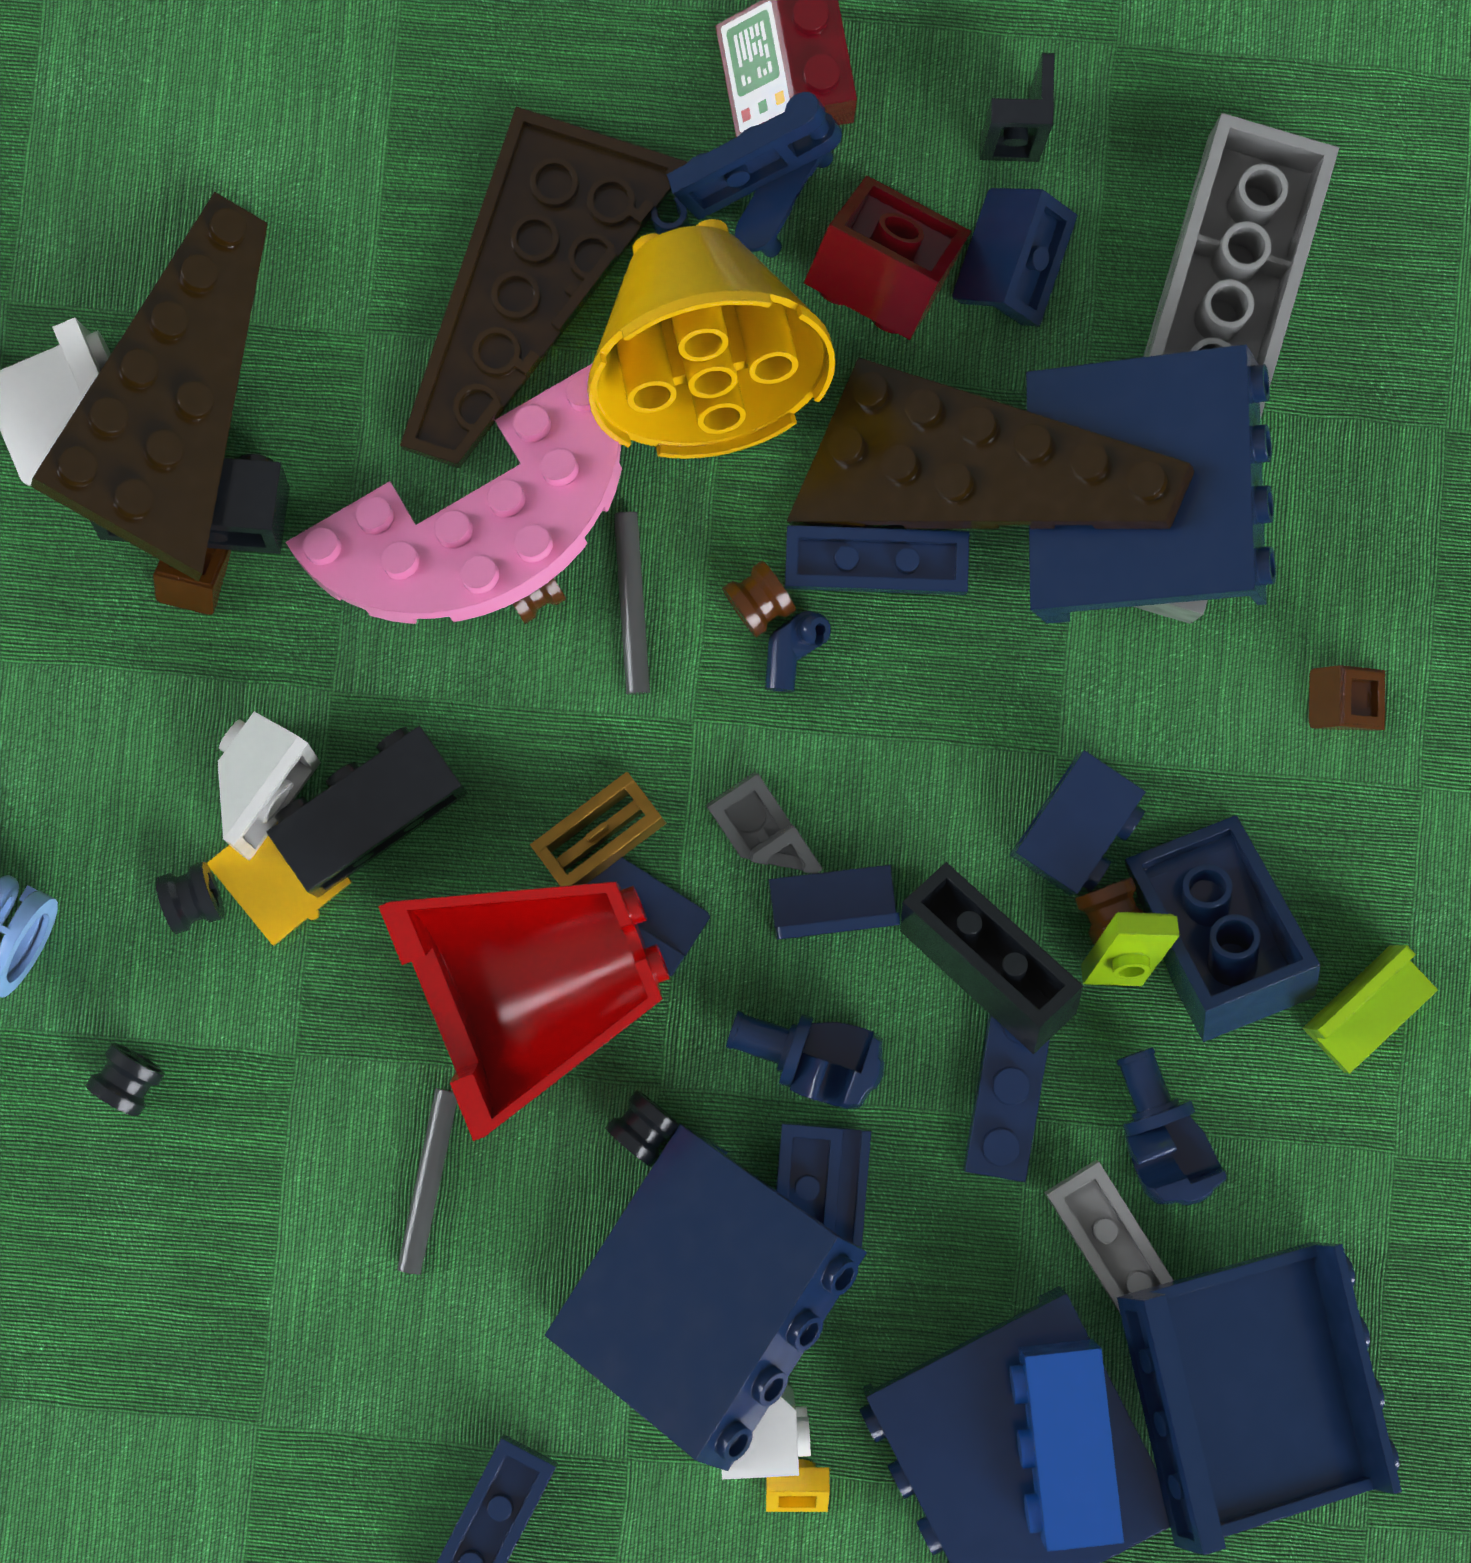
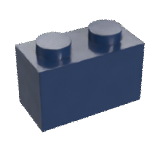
(1080, 824)

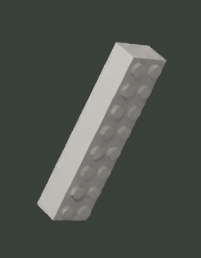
(1241, 253)

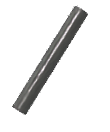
(631, 603)
(427, 1182)

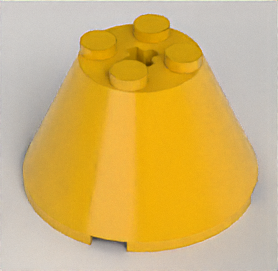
(705, 348)

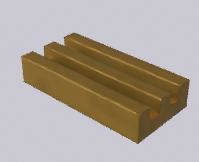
(584, 816)

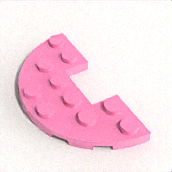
(490, 542)

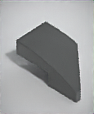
(760, 827)

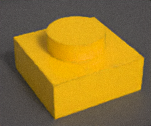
(799, 1493)

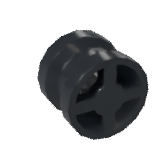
(189, 897)
(125, 1079)
(643, 1128)

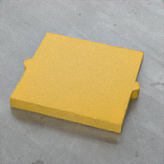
(269, 889)

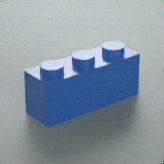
(1067, 1445)

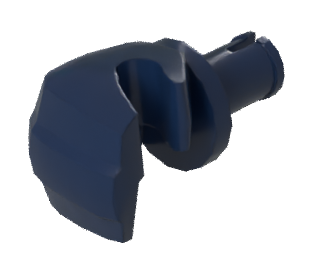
(816, 1060)
(1163, 1140)

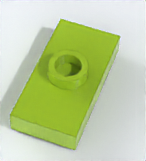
(1130, 949)

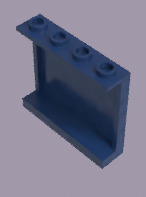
(1187, 408)
(704, 1299)
(1258, 1392)
(959, 1447)

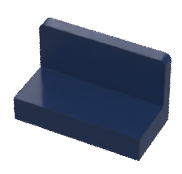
(1015, 253)
(833, 902)
(671, 918)

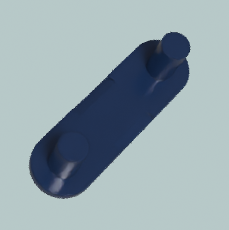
(771, 208)

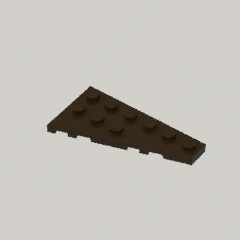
(542, 245)
(158, 416)
(962, 461)

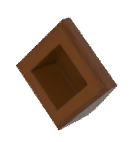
(185, 592)
(1347, 698)

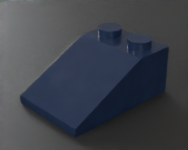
(1237, 939)

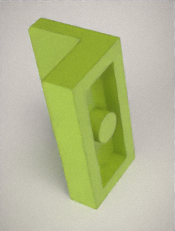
(1370, 1008)

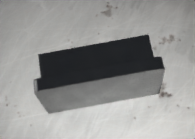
(1021, 126)

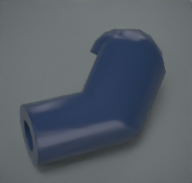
(789, 644)

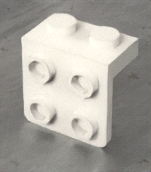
(45, 392)

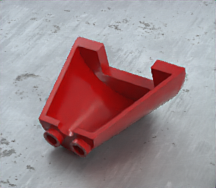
(526, 984)

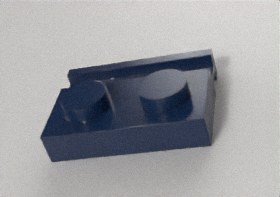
(826, 1175)

